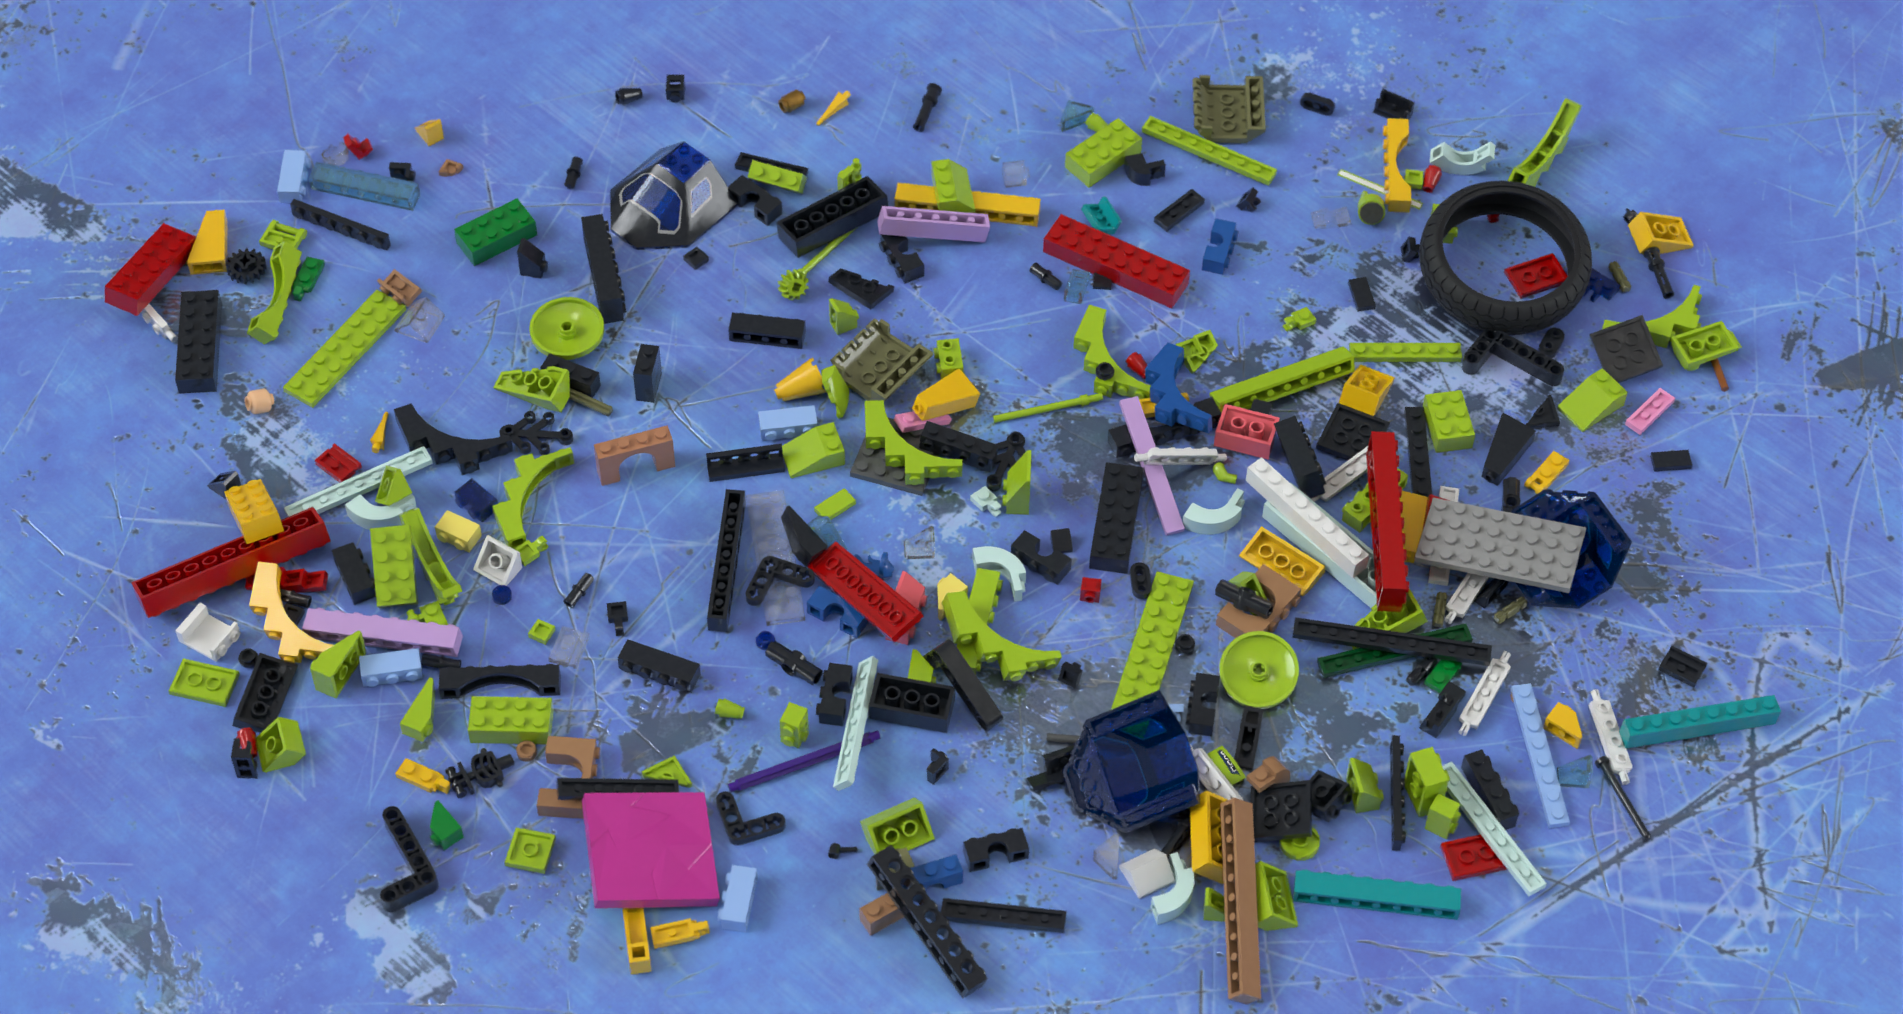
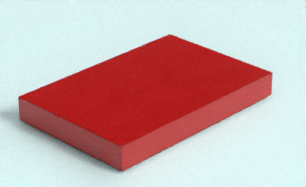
(1536, 275)
(1470, 857)

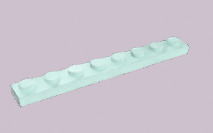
(360, 483)
(855, 723)
(1493, 832)

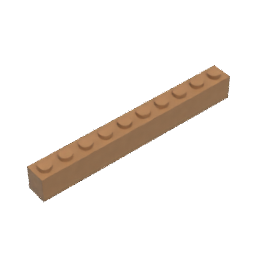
(1240, 901)

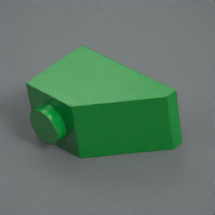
(444, 828)

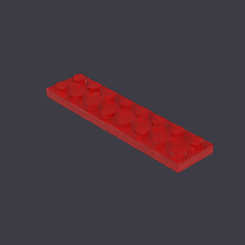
(865, 592)

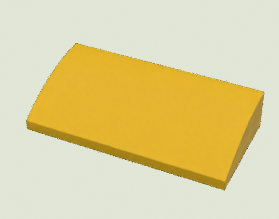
(1283, 559)

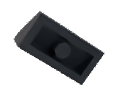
(1490, 592)

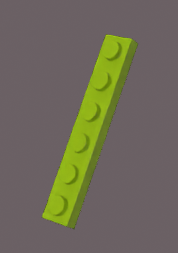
(1406, 352)

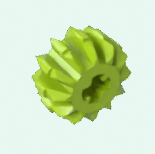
(793, 284)

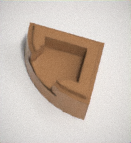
(450, 168)

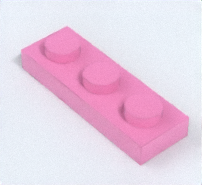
(1650, 411)
(911, 422)

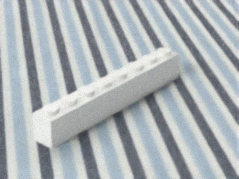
(1307, 517)

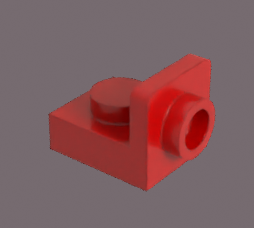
(358, 149)
(1090, 590)

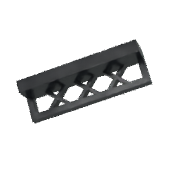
(745, 464)

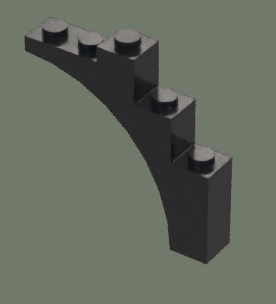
(444, 447)

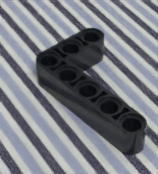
(1513, 352)
(965, 683)
(412, 858)

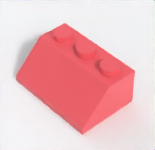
(1246, 431)
(915, 594)

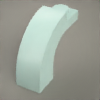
(1461, 162)
(373, 516)
(1214, 520)
(1003, 562)
(1174, 903)

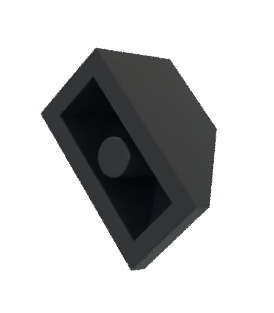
(531, 260)

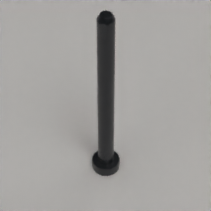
(1602, 763)

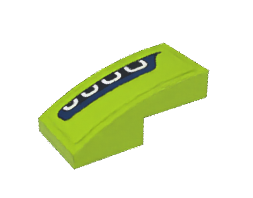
(1227, 765)

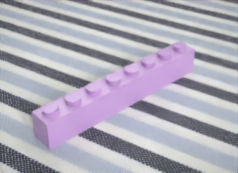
(384, 632)

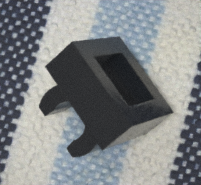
(1248, 199)
(1409, 249)
(1070, 674)

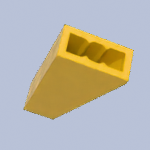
(210, 245)
(946, 397)
(1414, 513)

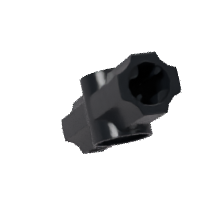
(1511, 494)
(1244, 599)
(793, 663)

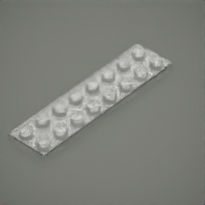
(783, 600)

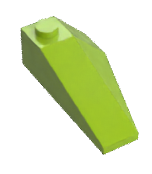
(542, 387)
(1404, 621)

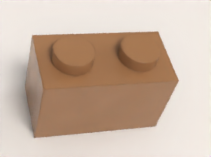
(879, 914)

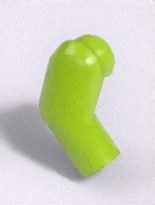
(1222, 475)

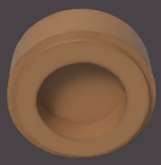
(526, 751)

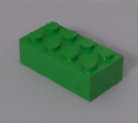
(495, 231)

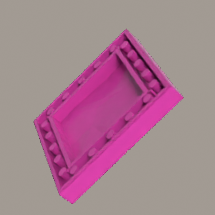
(650, 850)

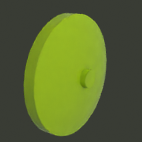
(567, 328)
(1259, 670)

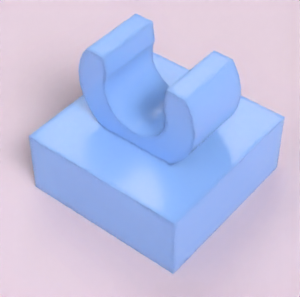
(1177, 708)

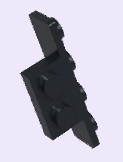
(1053, 765)

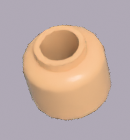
(259, 401)

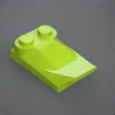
(1704, 345)

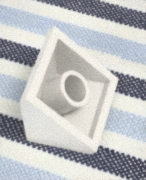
(498, 561)
(1148, 872)

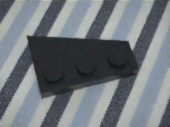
(862, 290)

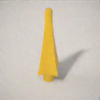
(838, 103)
(378, 438)

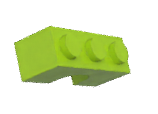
(777, 176)

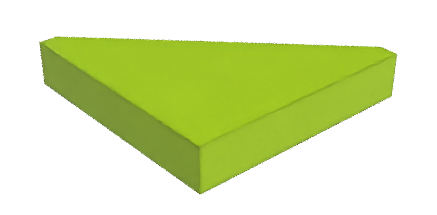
(670, 770)

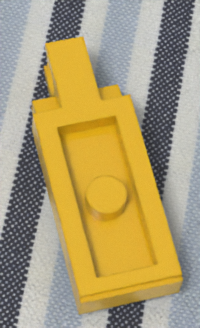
(422, 777)
(678, 932)

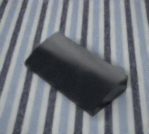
(264, 693)

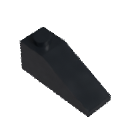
(803, 540)
(1248, 736)

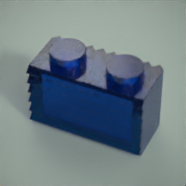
(475, 500)

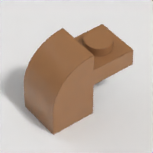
(1269, 773)

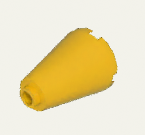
(801, 383)

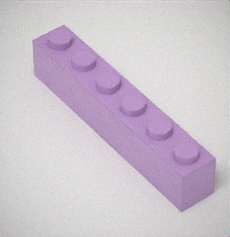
(933, 224)

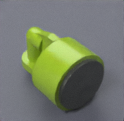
(1370, 208)

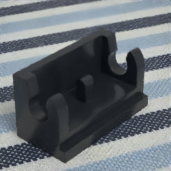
(1393, 106)
(1439, 716)
(243, 761)

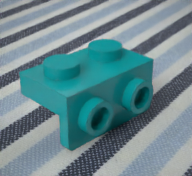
(1102, 216)

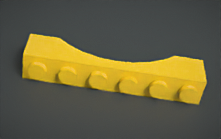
(1398, 191)
(636, 940)

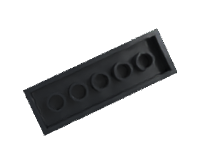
(831, 216)
(603, 268)
(198, 341)
(1116, 518)

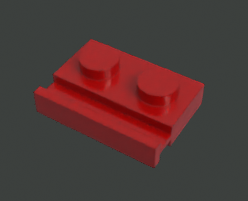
(338, 463)

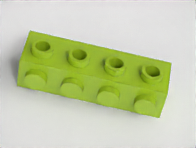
(1357, 512)

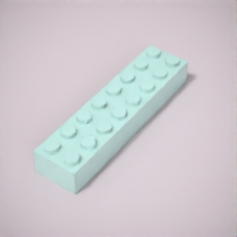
(1361, 585)

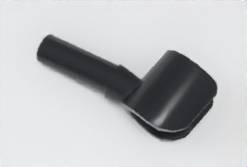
(836, 849)

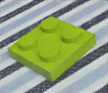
(530, 850)

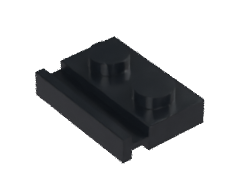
(1682, 666)

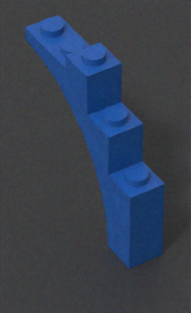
(1170, 403)

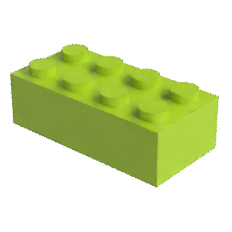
(1102, 152)
(393, 566)
(510, 719)

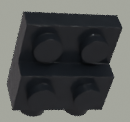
(1328, 795)

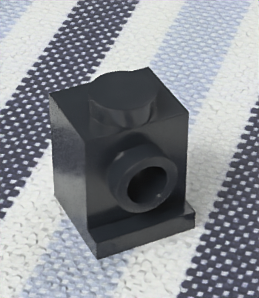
(675, 92)

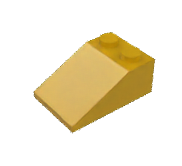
(1659, 231)
(1366, 390)

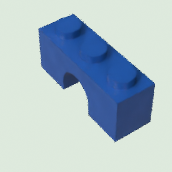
(1223, 235)
(826, 602)
(944, 871)

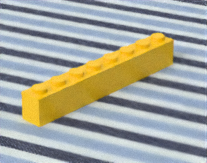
(999, 207)

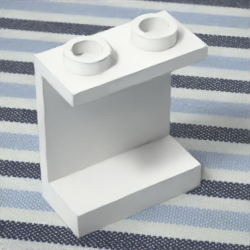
(207, 633)

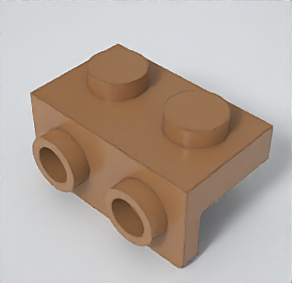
(400, 288)

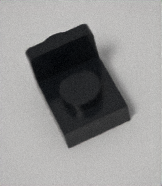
(402, 171)
(938, 766)

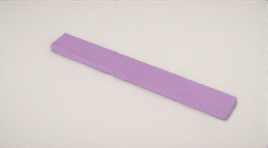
(1154, 474)

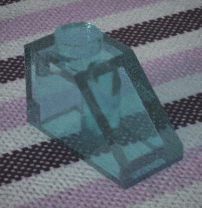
(826, 531)

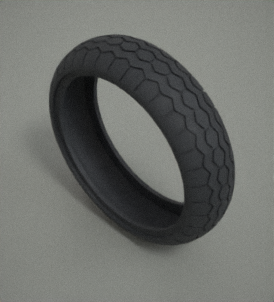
(1518, 201)

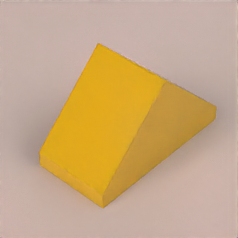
(431, 131)

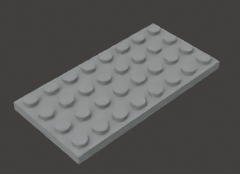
(1500, 545)

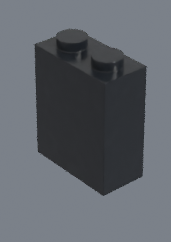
(647, 373)

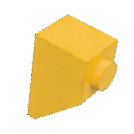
(1564, 724)

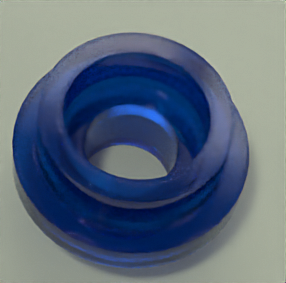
(764, 636)

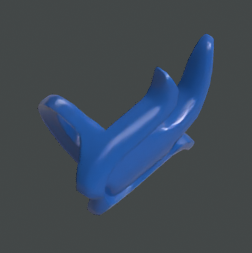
(882, 568)

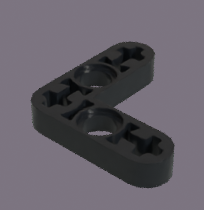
(776, 571)
(740, 826)

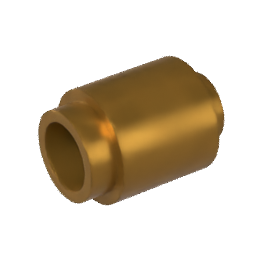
(791, 101)

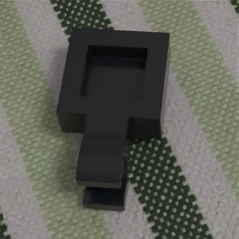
(617, 614)

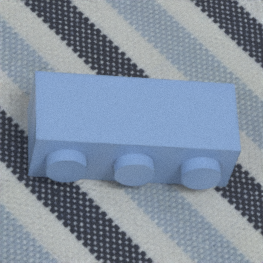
(293, 176)
(786, 422)
(390, 667)
(738, 898)

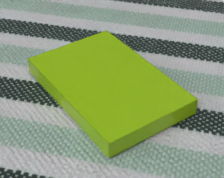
(204, 682)

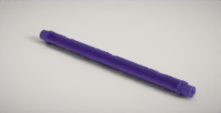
(796, 764)

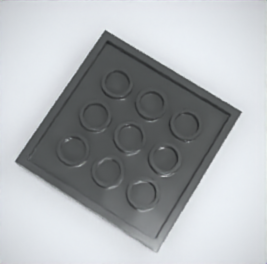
(872, 468)

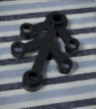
(534, 433)
(1006, 458)

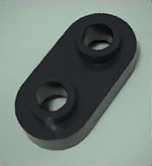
(1317, 104)
(1553, 340)
(1140, 582)

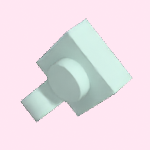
(985, 499)

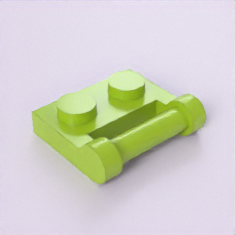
(272, 237)

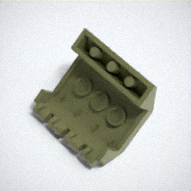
(1229, 111)
(878, 361)

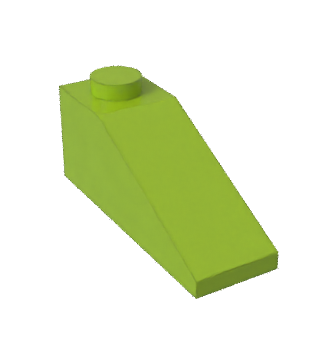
(419, 718)

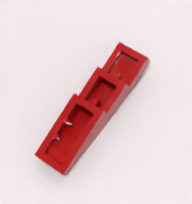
(298, 580)

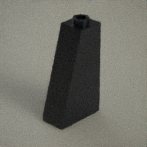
(1507, 447)

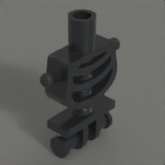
(495, 766)

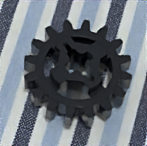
(246, 266)

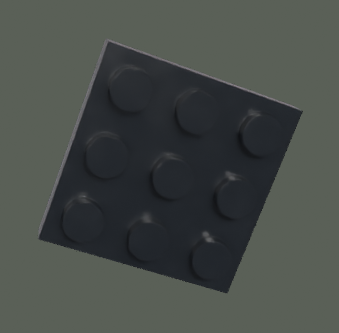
(1626, 349)
(1349, 431)
(1282, 811)

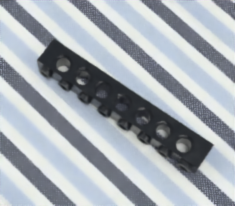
(726, 560)
(927, 932)

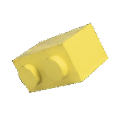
(458, 531)

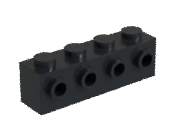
(958, 446)
(1488, 787)

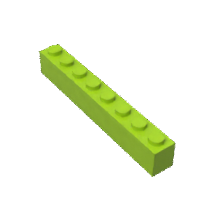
(1287, 379)

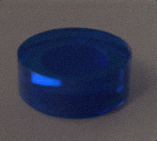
(501, 594)

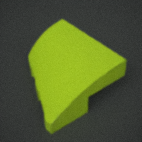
(1198, 349)
(836, 389)

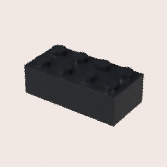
(1300, 457)
(911, 702)

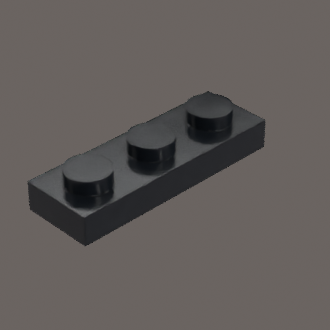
(1179, 210)

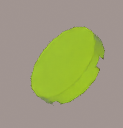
(1301, 848)

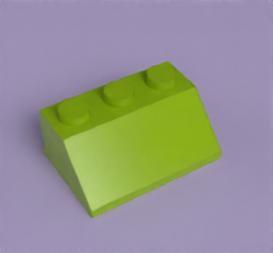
(952, 186)
(898, 826)
(1274, 898)

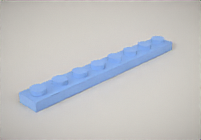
(1540, 756)

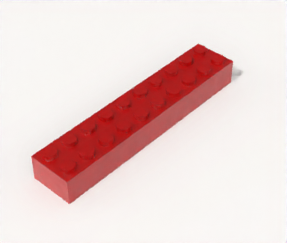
(1387, 522)
(228, 564)

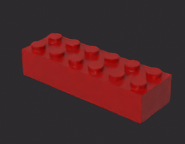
(149, 269)

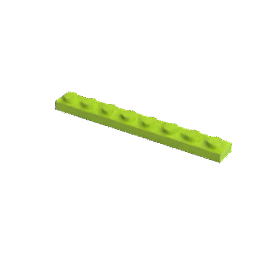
(1209, 150)

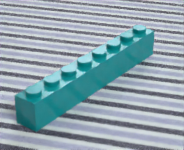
(1699, 721)
(1377, 894)

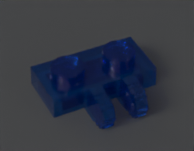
(1601, 286)

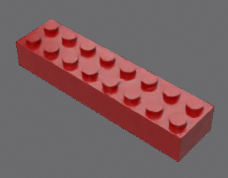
(1116, 260)

